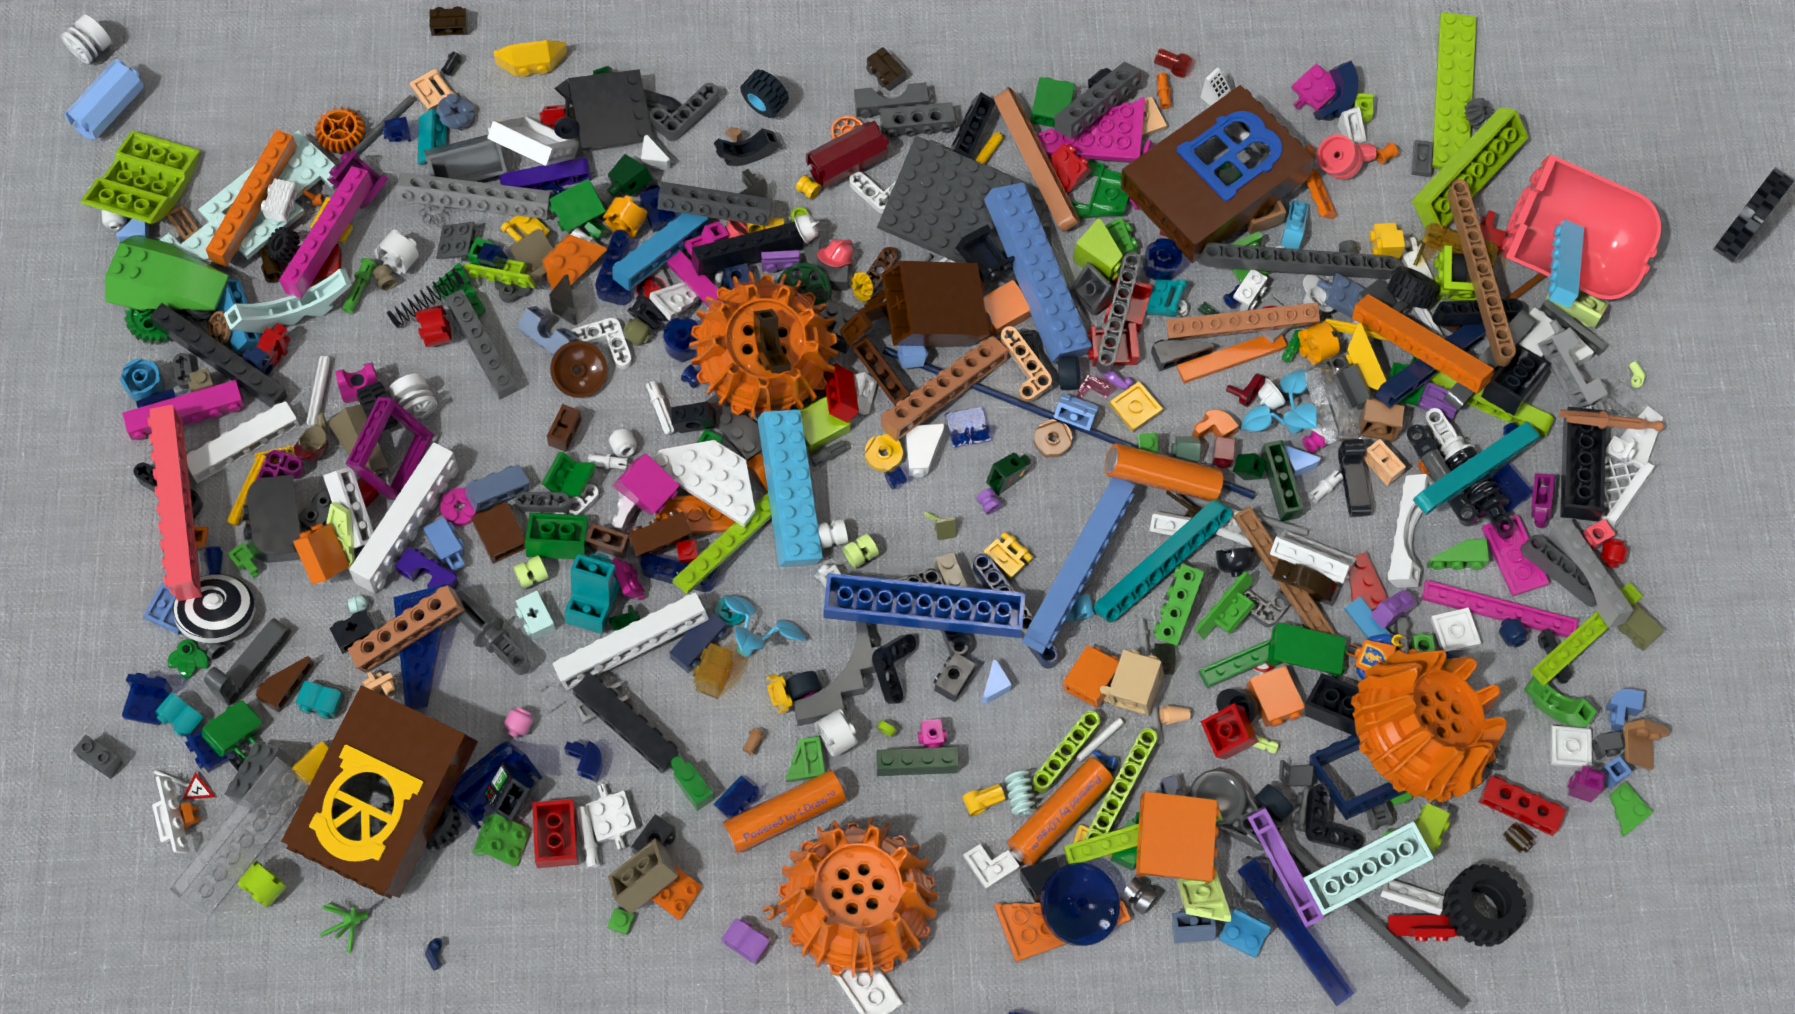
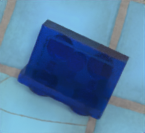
(206, 755)

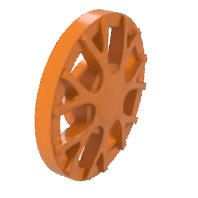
(846, 127)

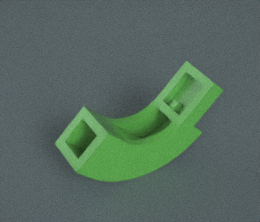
(1561, 708)

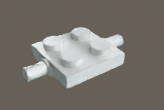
(611, 817)

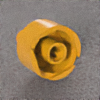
(625, 215)
(1318, 343)

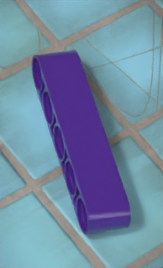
(557, 174)

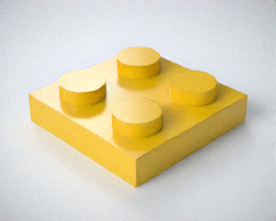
(1135, 406)

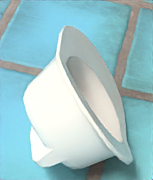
(807, 227)
(1315, 294)
(1270, 396)

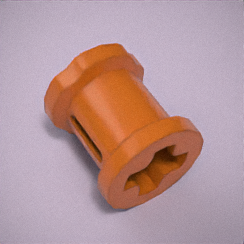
(1386, 153)

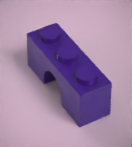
(415, 563)

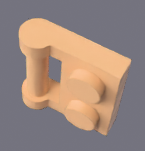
(427, 92)

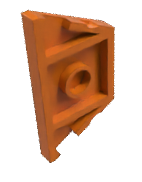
(570, 257)

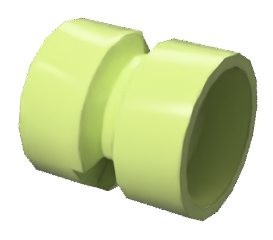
(855, 555)
(537, 569)

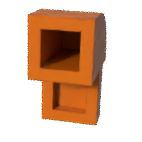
(1218, 423)

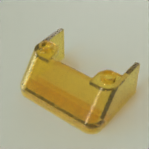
(1438, 236)

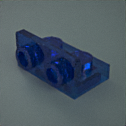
(737, 797)

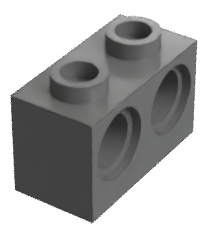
(98, 756)

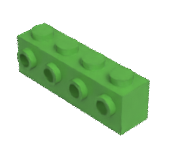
(1179, 605)

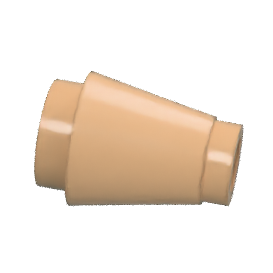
(1173, 714)

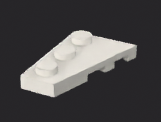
(673, 299)

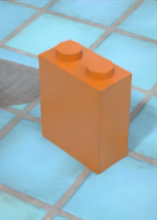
(1006, 307)
(321, 553)
(1089, 674)
(1276, 697)

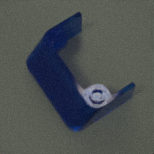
(472, 784)

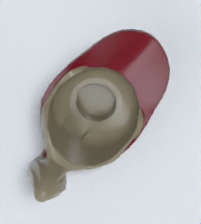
(313, 440)

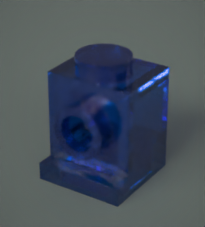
(396, 130)

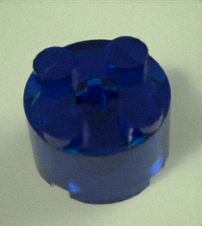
(1162, 259)
(677, 339)

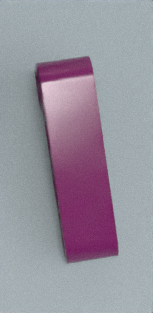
(282, 467)

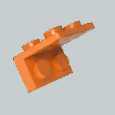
(678, 895)

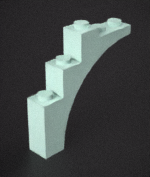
(288, 310)

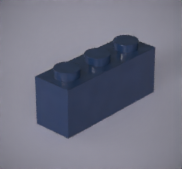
(689, 649)

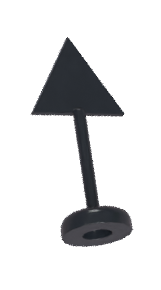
(566, 126)

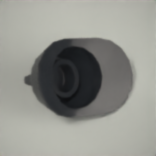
(1230, 696)

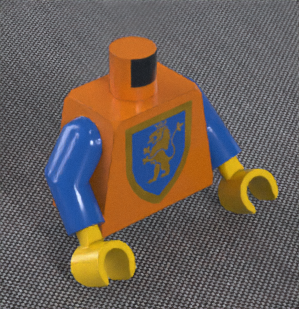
(1373, 650)

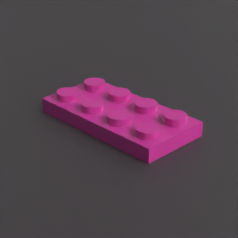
(1516, 569)

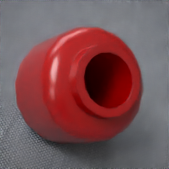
(1614, 553)

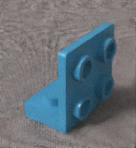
(1244, 932)

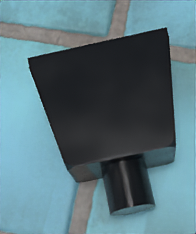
(1036, 875)

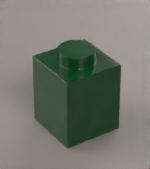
(1249, 466)

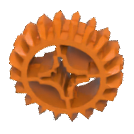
(340, 123)

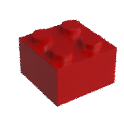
(1229, 731)

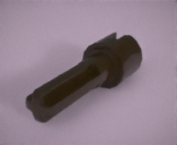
(270, 267)

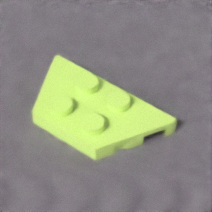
(1204, 899)

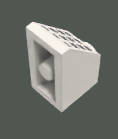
(1214, 87)

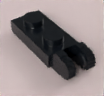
(1548, 643)

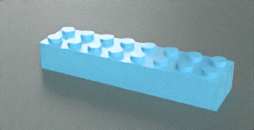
(789, 488)

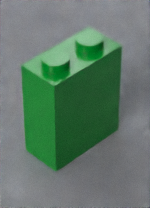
(1050, 99)
(577, 206)

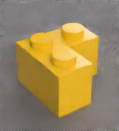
(1387, 240)

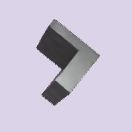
(1353, 386)

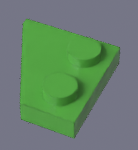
(807, 761)

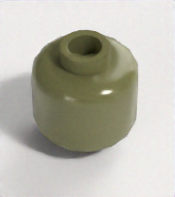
(636, 331)

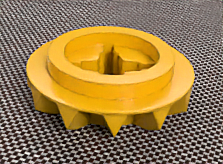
(864, 293)

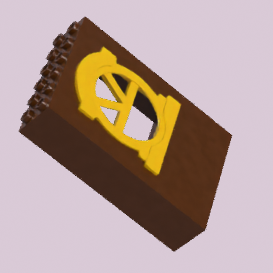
(422, 766)

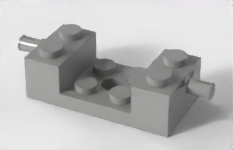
(1563, 366)

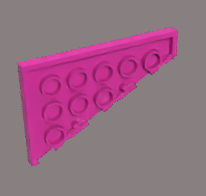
(1110, 137)

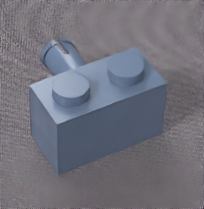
(1192, 928)

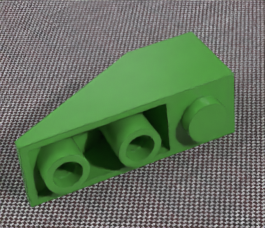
(1467, 554)

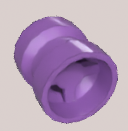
(989, 501)

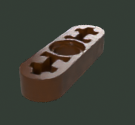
(879, 262)

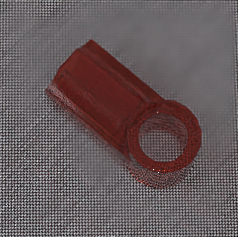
(1177, 64)

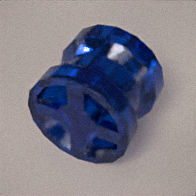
(689, 375)
(895, 477)

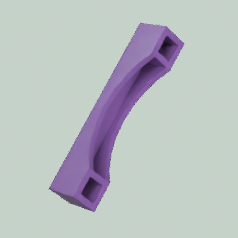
(1285, 866)

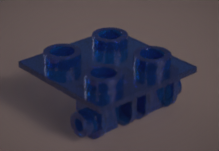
(968, 427)
(1512, 487)

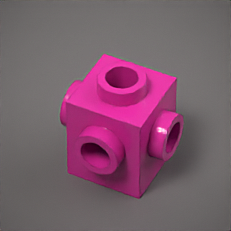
(932, 734)

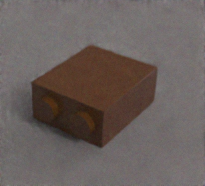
(499, 532)

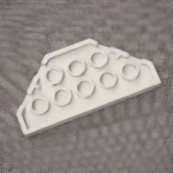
(712, 476)

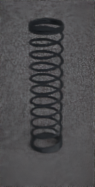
(459, 280)

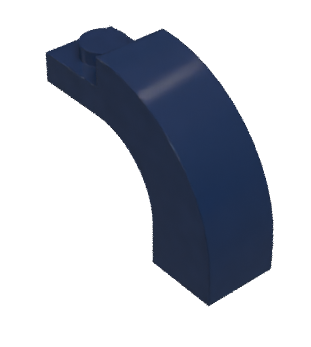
(1346, 90)

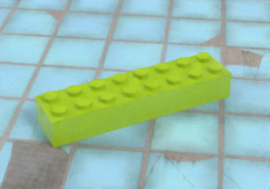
(1473, 164)

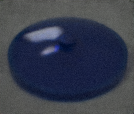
(1080, 904)

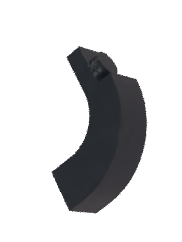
(749, 150)

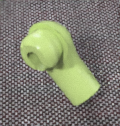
(1638, 375)

